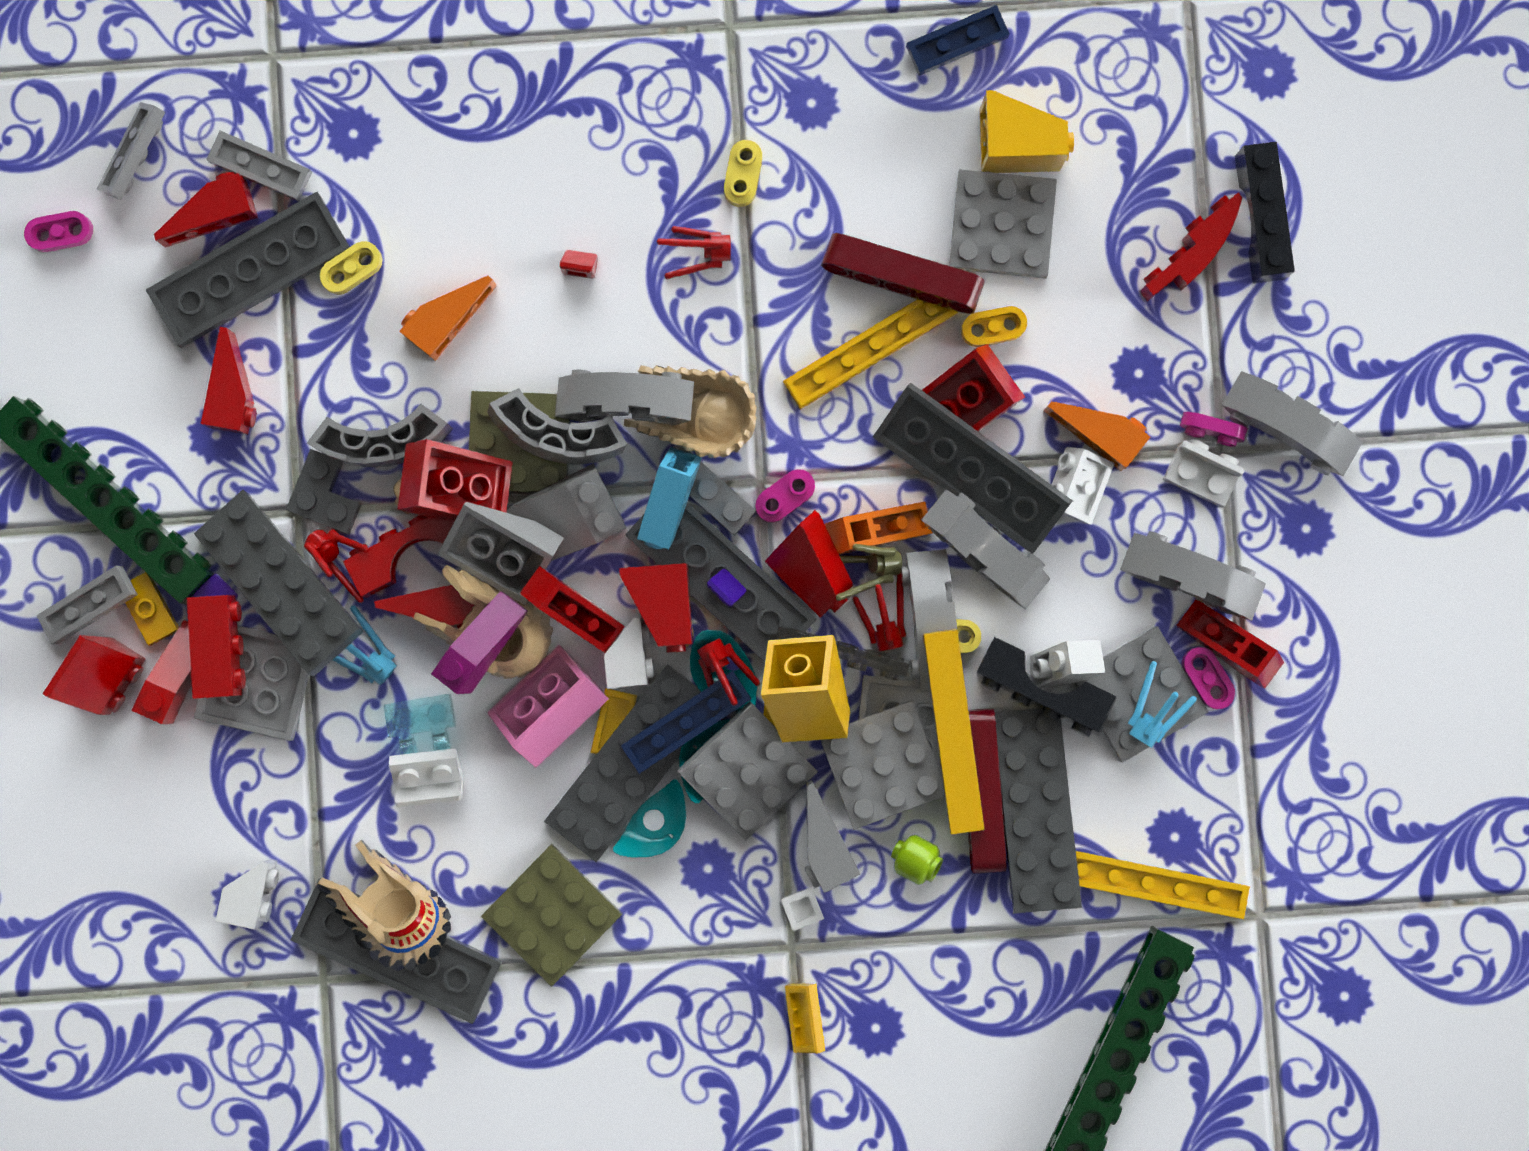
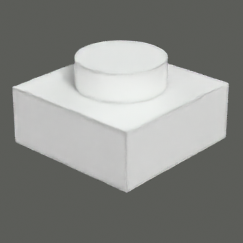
(802, 908)

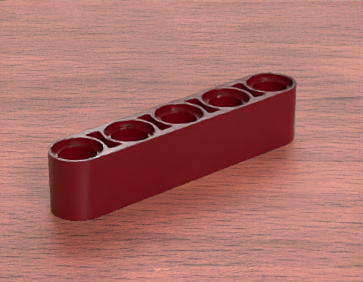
(903, 273)
(987, 846)

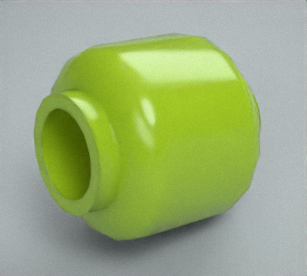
(916, 859)

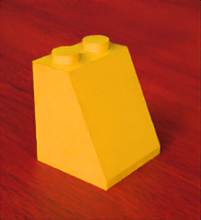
(1021, 137)
(805, 689)

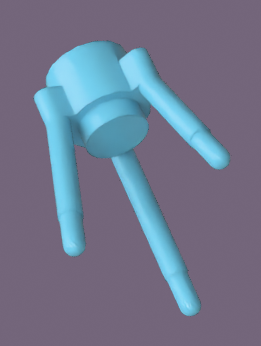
(377, 666)
(1149, 728)

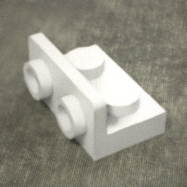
(1203, 472)
(1083, 479)
(426, 777)

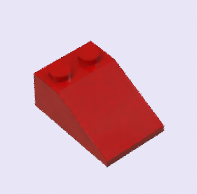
(976, 388)
(444, 477)
(95, 675)

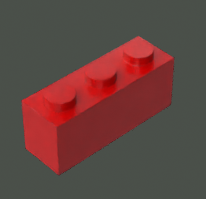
(572, 609)
(215, 646)

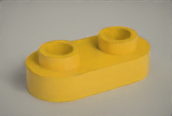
(993, 326)

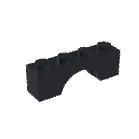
(1270, 237)
(1084, 707)

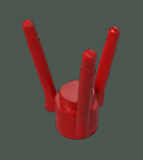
(715, 246)
(325, 549)
(888, 634)
(714, 658)

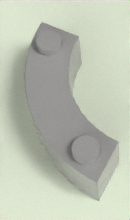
(604, 394)
(1294, 422)
(554, 439)
(381, 446)
(981, 546)
(1209, 580)
(931, 603)

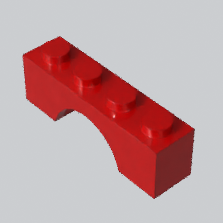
(377, 567)

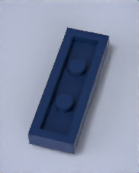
(957, 40)

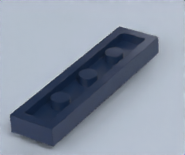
(684, 723)

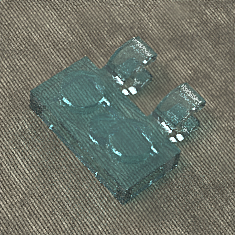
(420, 716)

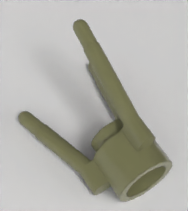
(883, 563)

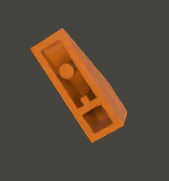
(440, 320)
(1106, 433)
(878, 527)

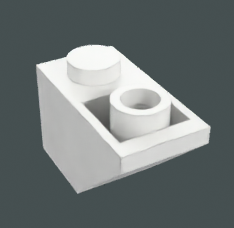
(626, 658)
(1067, 663)
(247, 897)

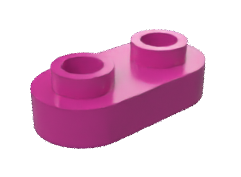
(60, 231)
(1226, 432)
(785, 495)
(1209, 676)

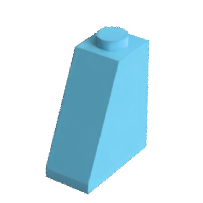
(668, 498)

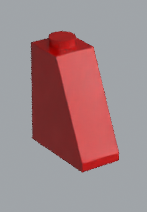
(812, 565)
(663, 602)

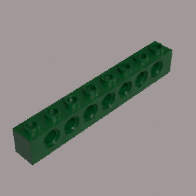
(15, 421)
(1112, 1039)

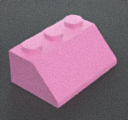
(547, 706)

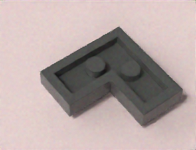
(314, 494)

